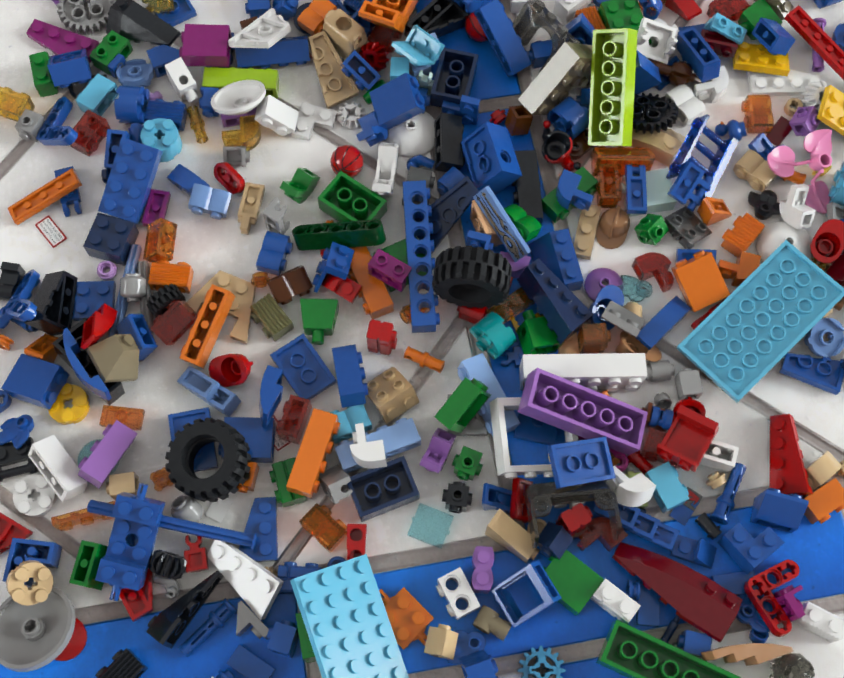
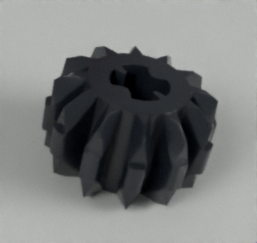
(167, 564)

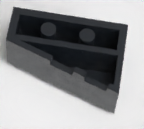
(439, 17)
(55, 303)

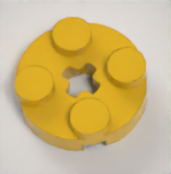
(77, 411)

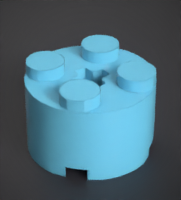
(162, 135)

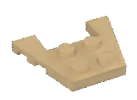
(241, 305)

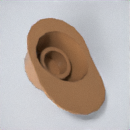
(612, 228)
(630, 344)

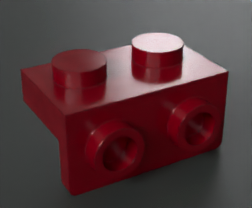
(720, 44)

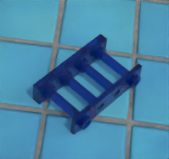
(718, 161)

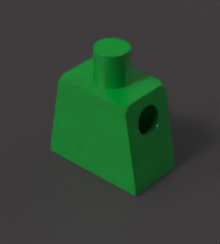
(752, 15)
(319, 318)
(536, 335)

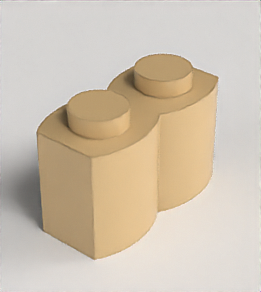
(754, 170)

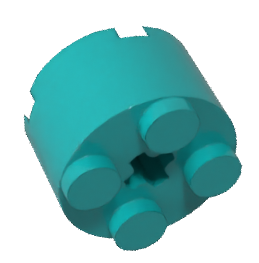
(493, 335)

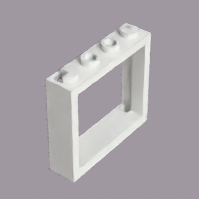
(500, 440)

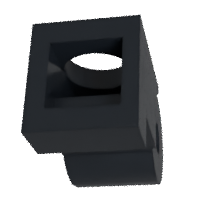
(10, 278)

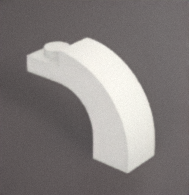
(386, 169)

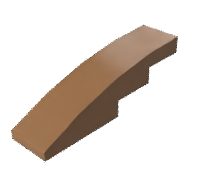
(751, 653)

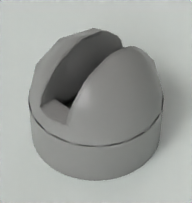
(665, 397)

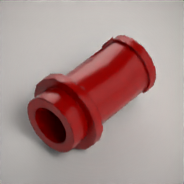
(640, 462)

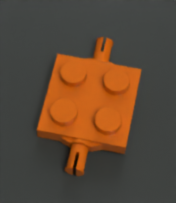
(406, 617)

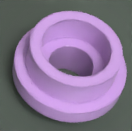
(106, 265)

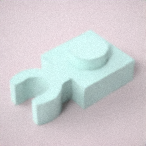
(425, 81)

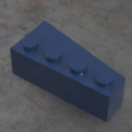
(554, 300)

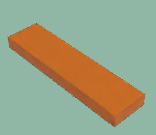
(44, 196)

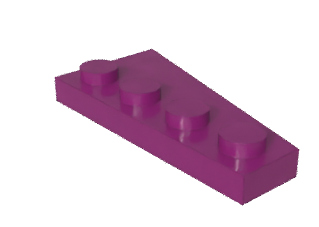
(59, 39)

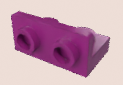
(389, 270)
(790, 604)

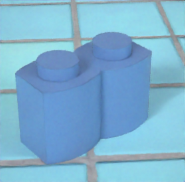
(209, 201)

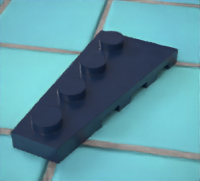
(449, 209)

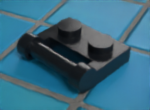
(10, 455)

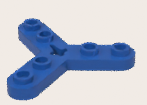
(19, 305)

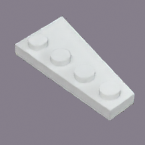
(779, 85)
(249, 579)

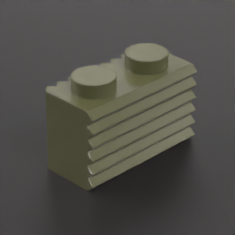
(271, 317)

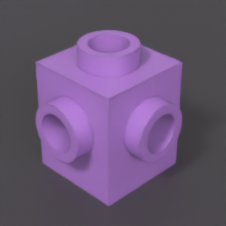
(804, 121)

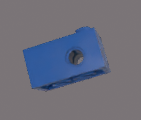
(491, 157)

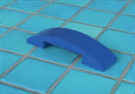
(95, 383)

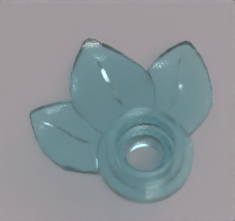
(635, 289)

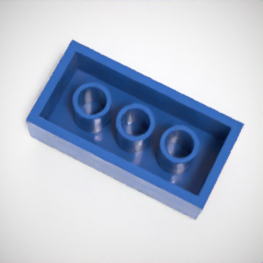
(130, 180)

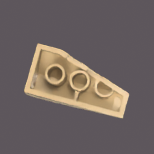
(663, 144)

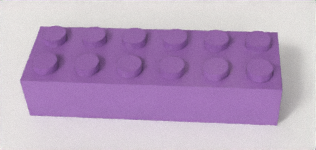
(582, 411)

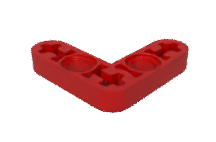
(765, 588)

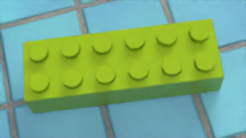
(612, 87)

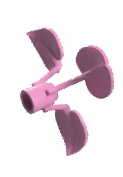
(820, 146)

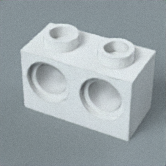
(463, 592)

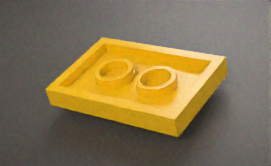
(758, 59)
(832, 109)

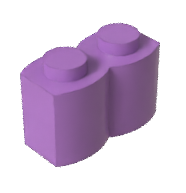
(482, 575)

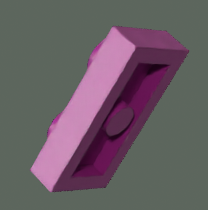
(156, 206)

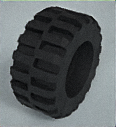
(472, 277)
(187, 446)

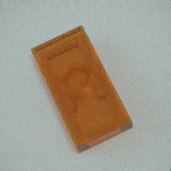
(129, 417)

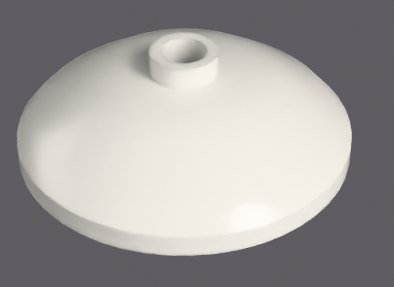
(238, 97)
(416, 139)
(776, 233)

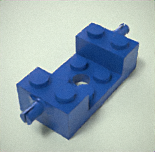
(126, 563)

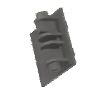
(688, 226)

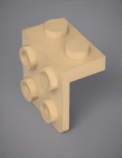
(391, 394)

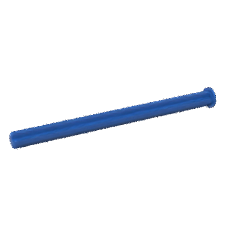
(186, 526)

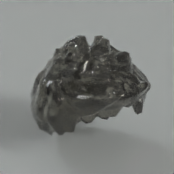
(791, 666)

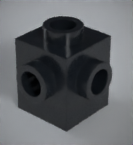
(453, 504)

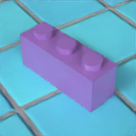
(106, 453)

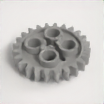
(74, 14)

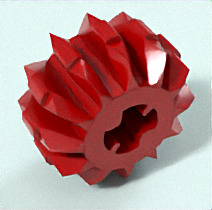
(375, 55)

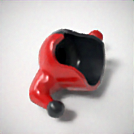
(557, 148)

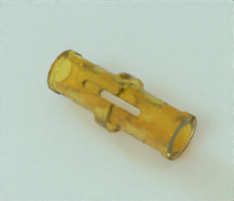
(197, 124)

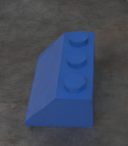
(559, 255)

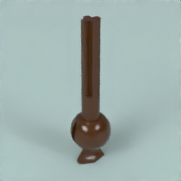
(678, 73)

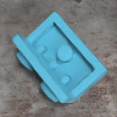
(726, 27)

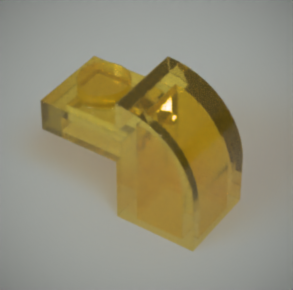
(248, 135)

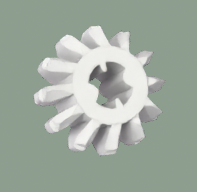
(814, 94)

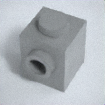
(29, 125)
(688, 384)

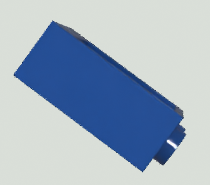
(542, 584)

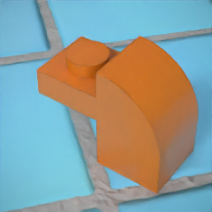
(745, 265)

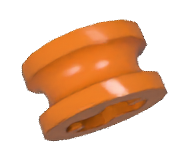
(5, 342)

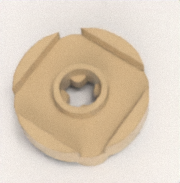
(37, 593)

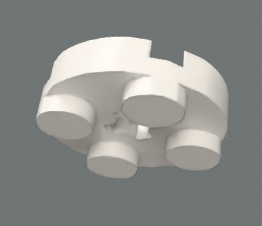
(24, 490)

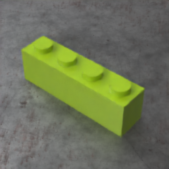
(221, 77)

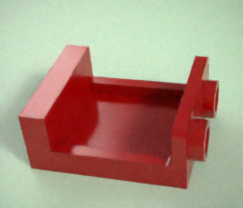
(688, 439)

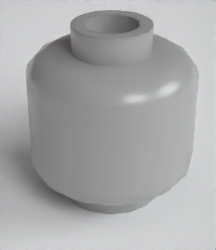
(133, 287)
(186, 508)

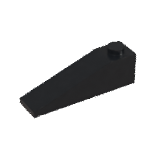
(139, 24)
(174, 620)

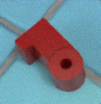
(356, 540)

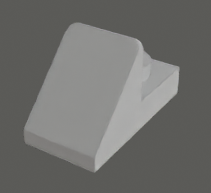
(246, 618)

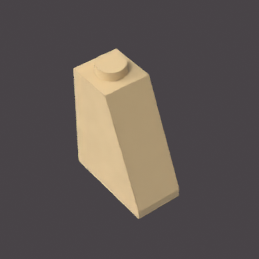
(511, 536)

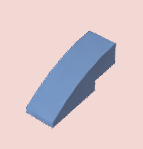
(209, 391)

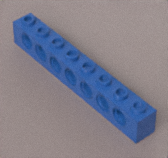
(413, 192)

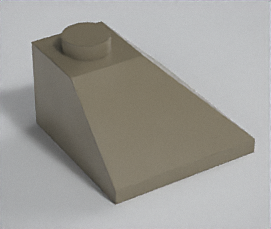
(116, 358)

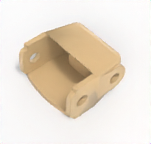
(344, 32)

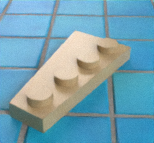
(333, 82)

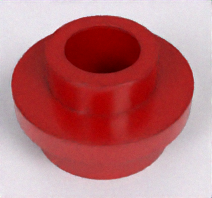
(498, 116)

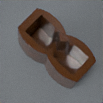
(290, 284)

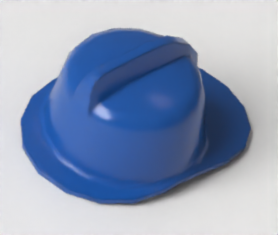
(606, 294)

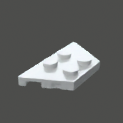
(262, 32)

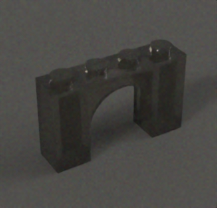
(536, 15)

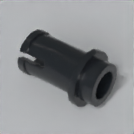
(708, 526)

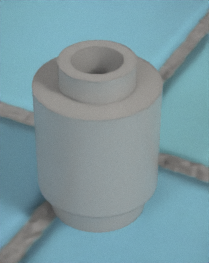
(660, 371)

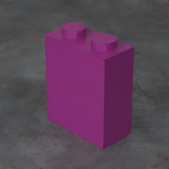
(205, 45)

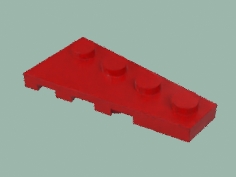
(786, 461)

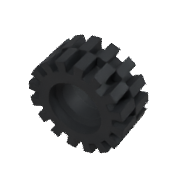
(160, 300)

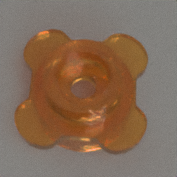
(156, 476)

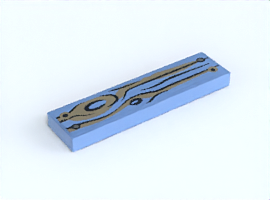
(501, 223)

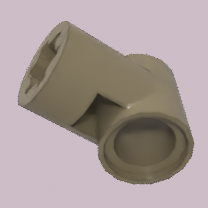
(490, 622)

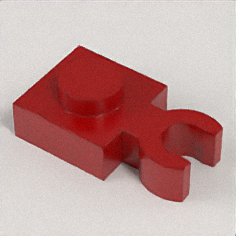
(196, 556)

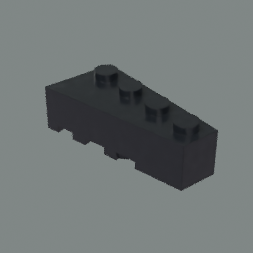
(115, 388)

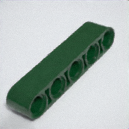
(347, 233)

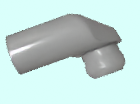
(171, 585)

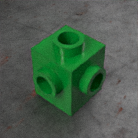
(651, 229)
(467, 457)

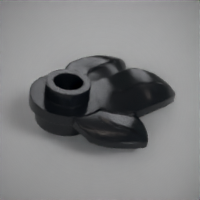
(764, 204)

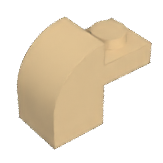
(822, 470)

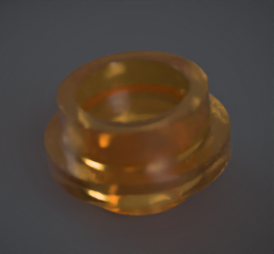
(259, 279)

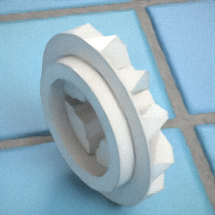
(352, 121)

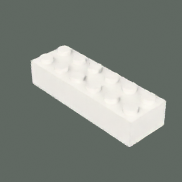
(592, 371)

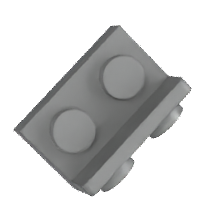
(623, 318)

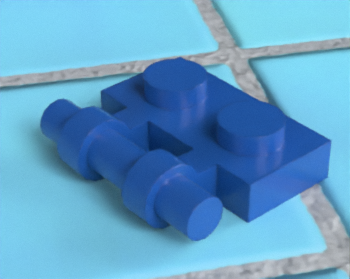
(687, 182)

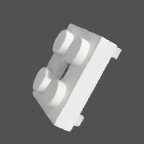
(665, 36)

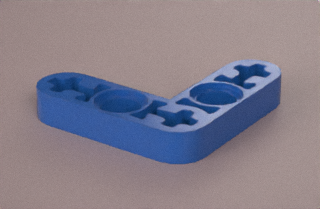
(52, 131)

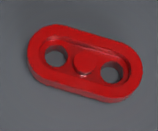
(230, 179)

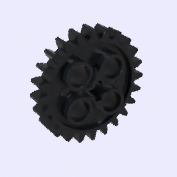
(653, 113)

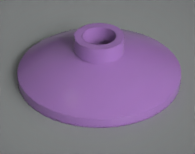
(593, 281)

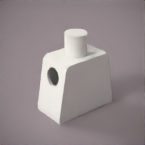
(182, 81)

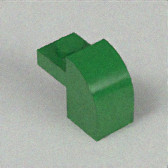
(301, 185)

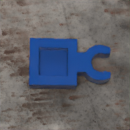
(513, 357)

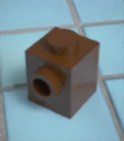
(518, 120)

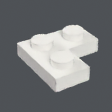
(311, 116)

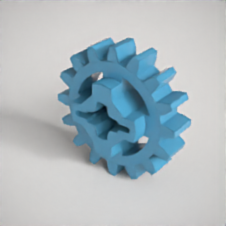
(541, 660)

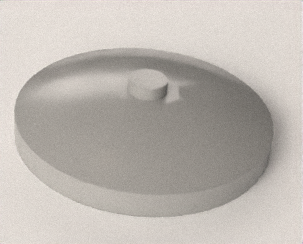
(35, 633)

